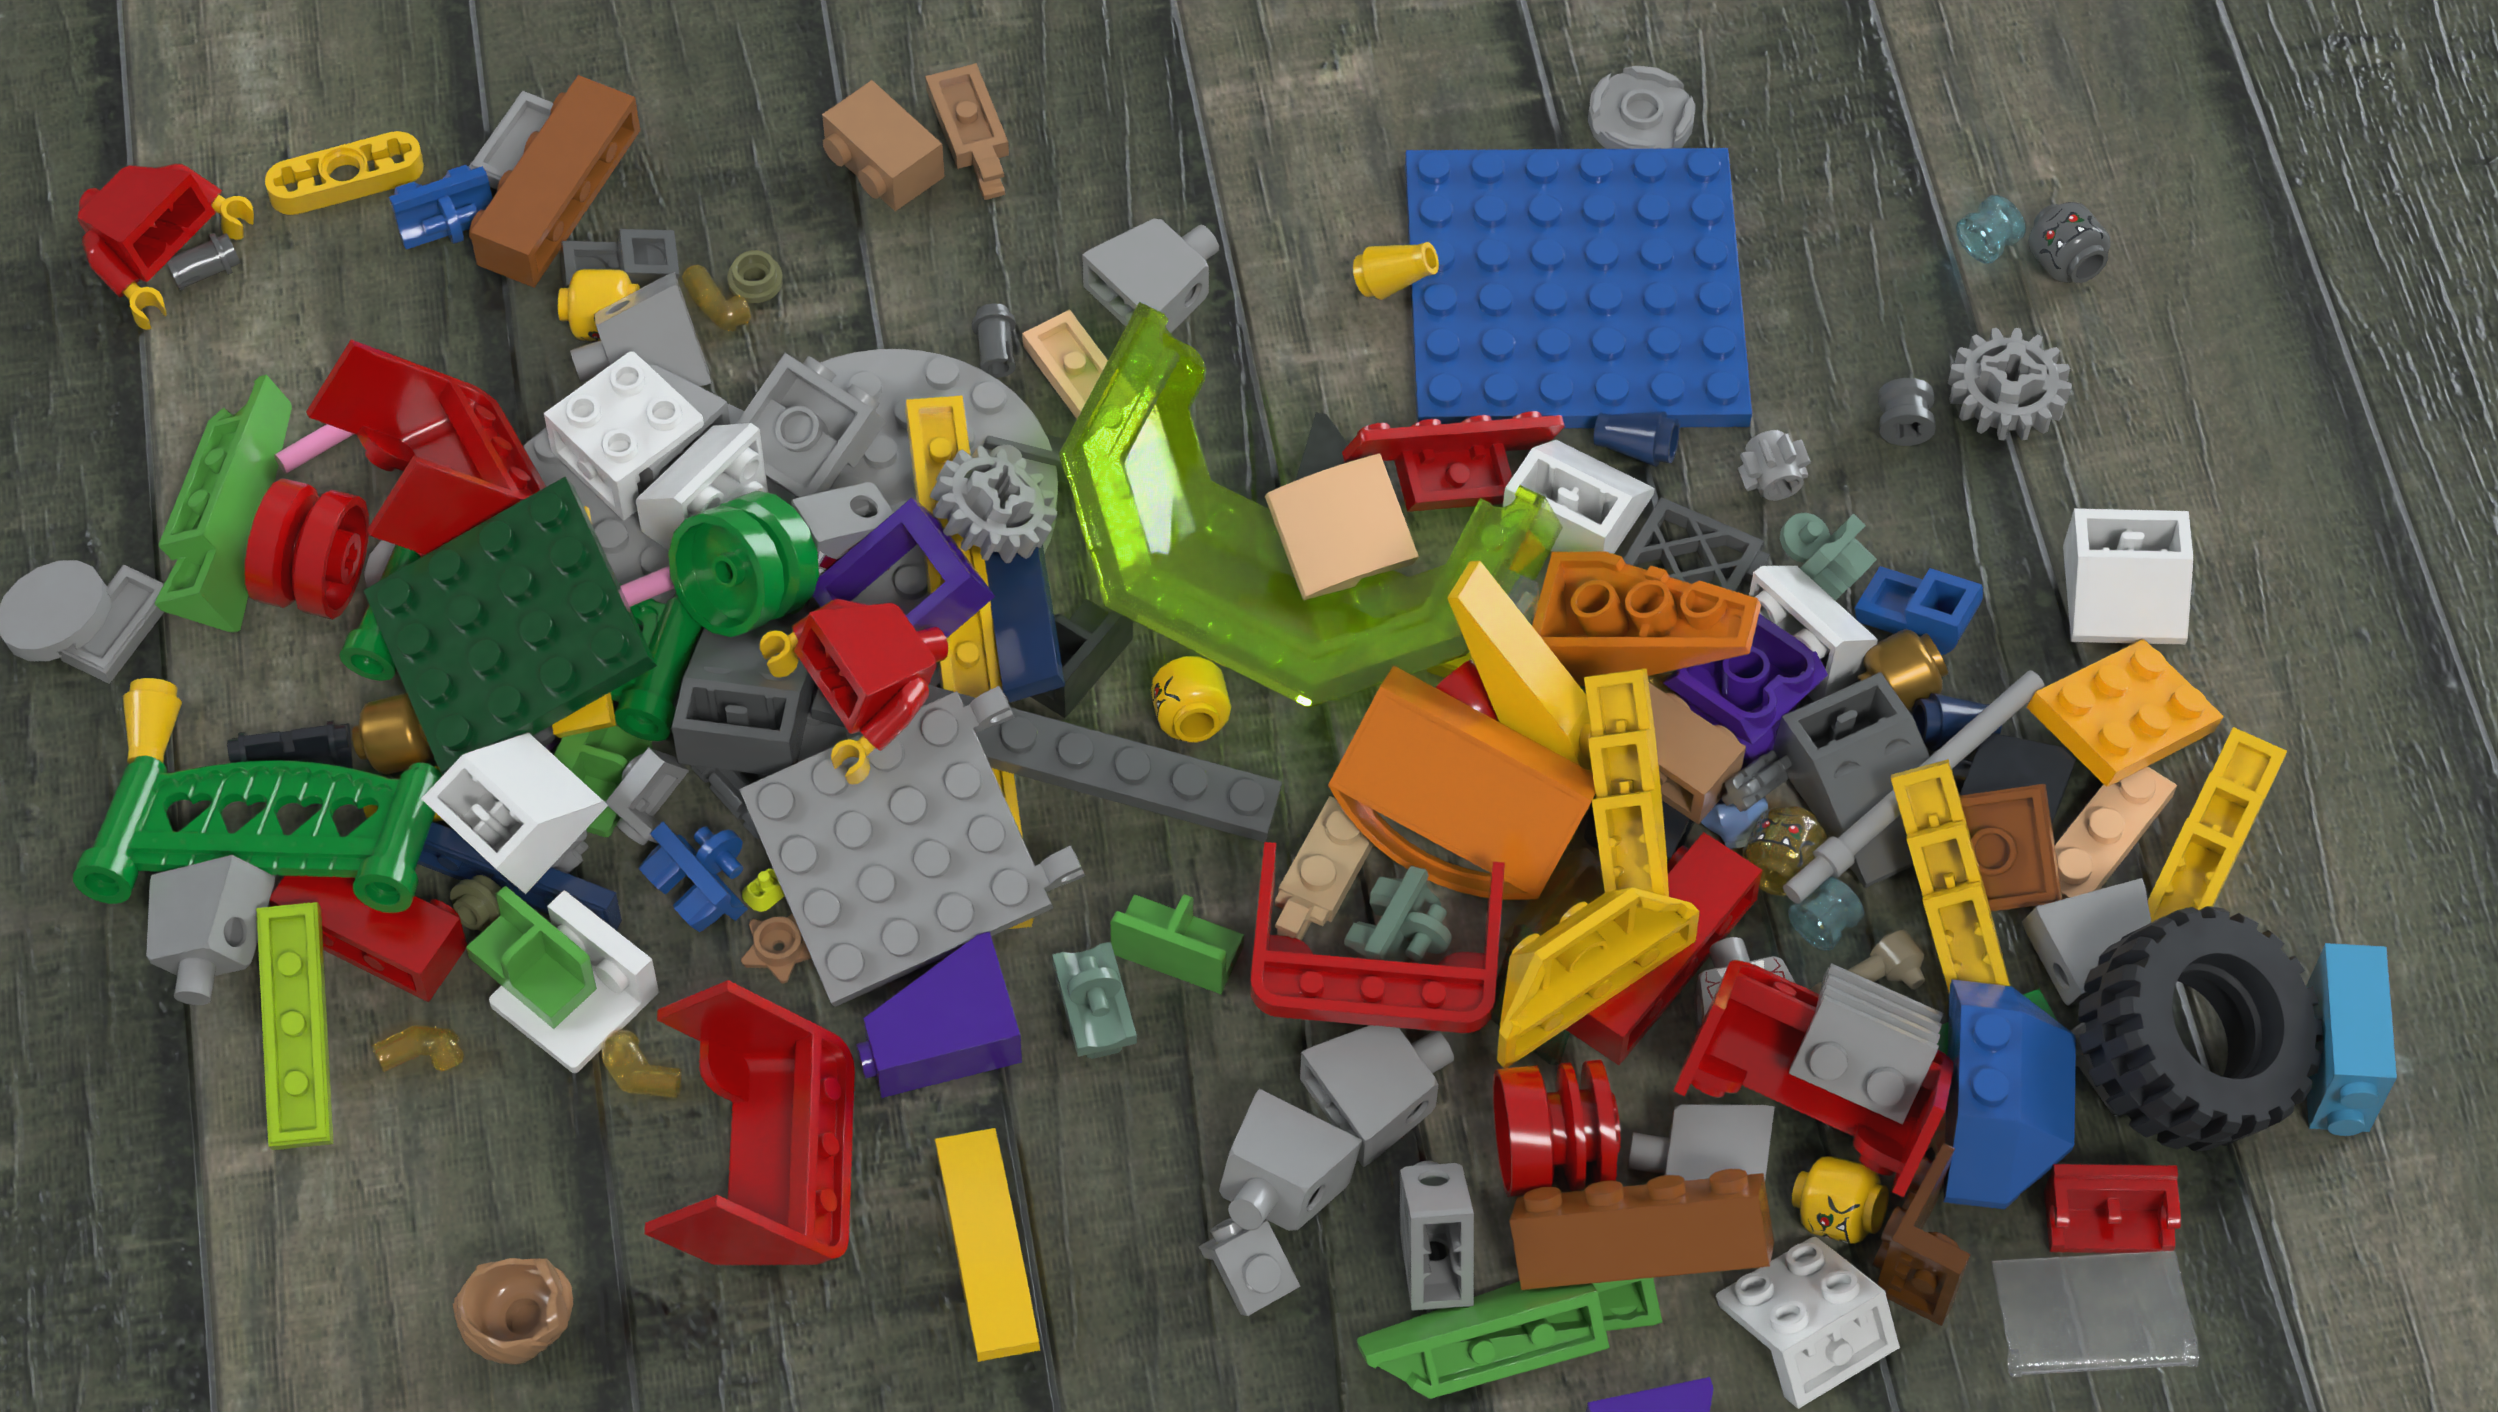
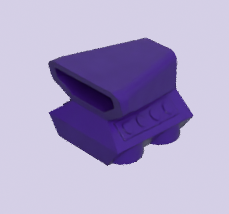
(1752, 689)

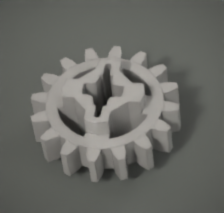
(2009, 384)
(993, 504)

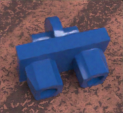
(440, 206)
(677, 858)

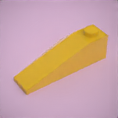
(1519, 670)

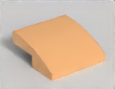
(1341, 526)

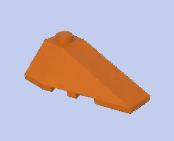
(1627, 618)

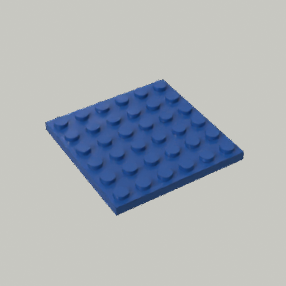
(1578, 285)

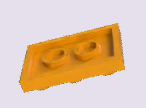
(2125, 712)

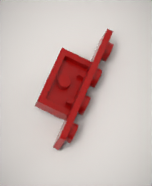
(1454, 461)

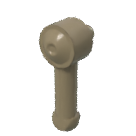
(1893, 957)

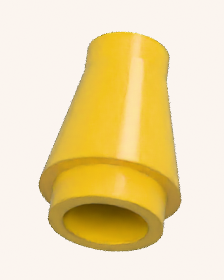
(1392, 268)
(150, 717)

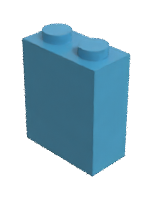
(2357, 1039)

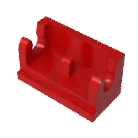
(2112, 1208)

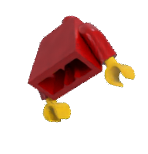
(145, 221)
(867, 668)

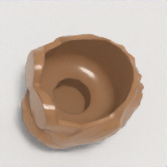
(513, 1309)

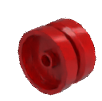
(306, 548)

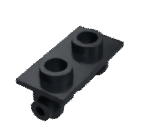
(318, 744)

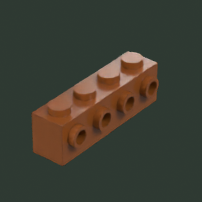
(554, 180)
(1642, 1229)

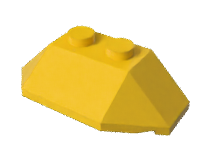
(1587, 962)

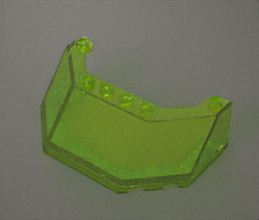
(1212, 564)

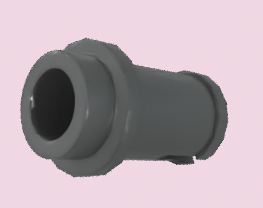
(203, 261)
(994, 329)

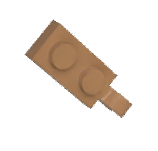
(970, 125)

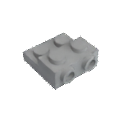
(810, 425)

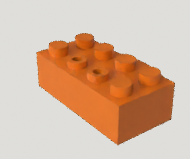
(1461, 787)

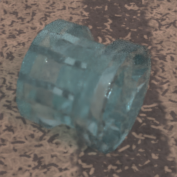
(1991, 229)
(1826, 914)

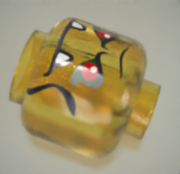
(1783, 845)

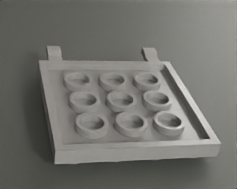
(907, 857)

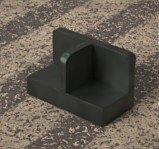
(1087, 649)

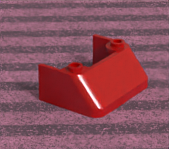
(441, 431)
(1309, 986)
(1751, 1042)
(787, 1133)

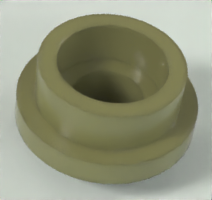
(755, 265)
(476, 902)

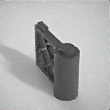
(1704, 535)

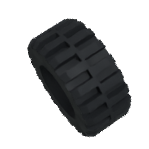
(2257, 999)

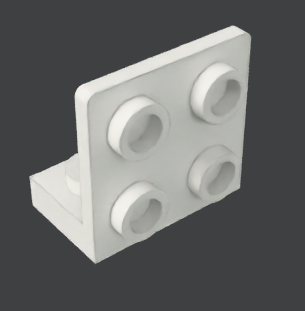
(619, 429)
(623, 984)
(1814, 1317)

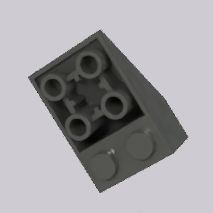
(736, 710)
(1845, 761)

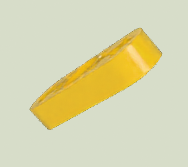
(331, 192)

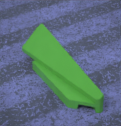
(218, 507)
(1508, 1333)

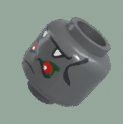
(2069, 242)

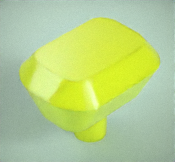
(763, 891)

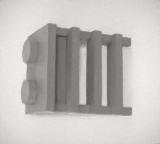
(1868, 1044)

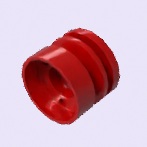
(1555, 1127)

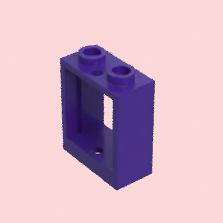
(910, 525)

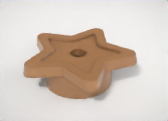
(769, 933)

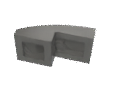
(638, 252)

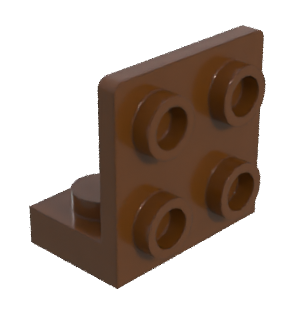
(1918, 1266)

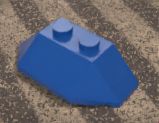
(2007, 1094)

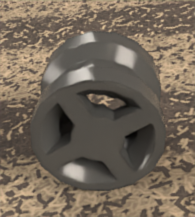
(1906, 411)

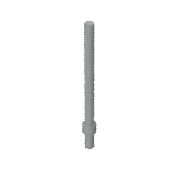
(1837, 854)

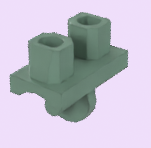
(1828, 560)
(1408, 922)
(1094, 1001)

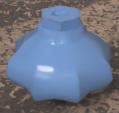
(1732, 824)

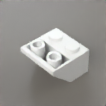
(712, 471)
(1588, 496)
(2128, 575)
(1815, 619)
(515, 806)

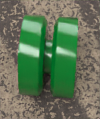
(743, 563)

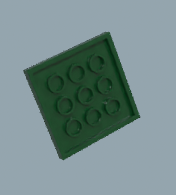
(509, 626)

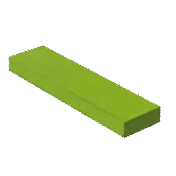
(294, 1026)

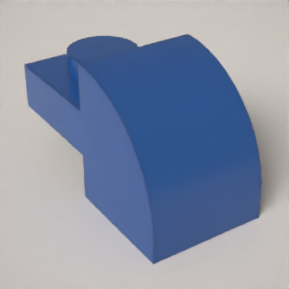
(1931, 606)

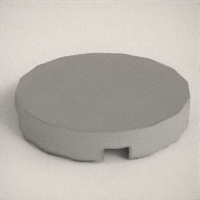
(1641, 110)
(53, 610)

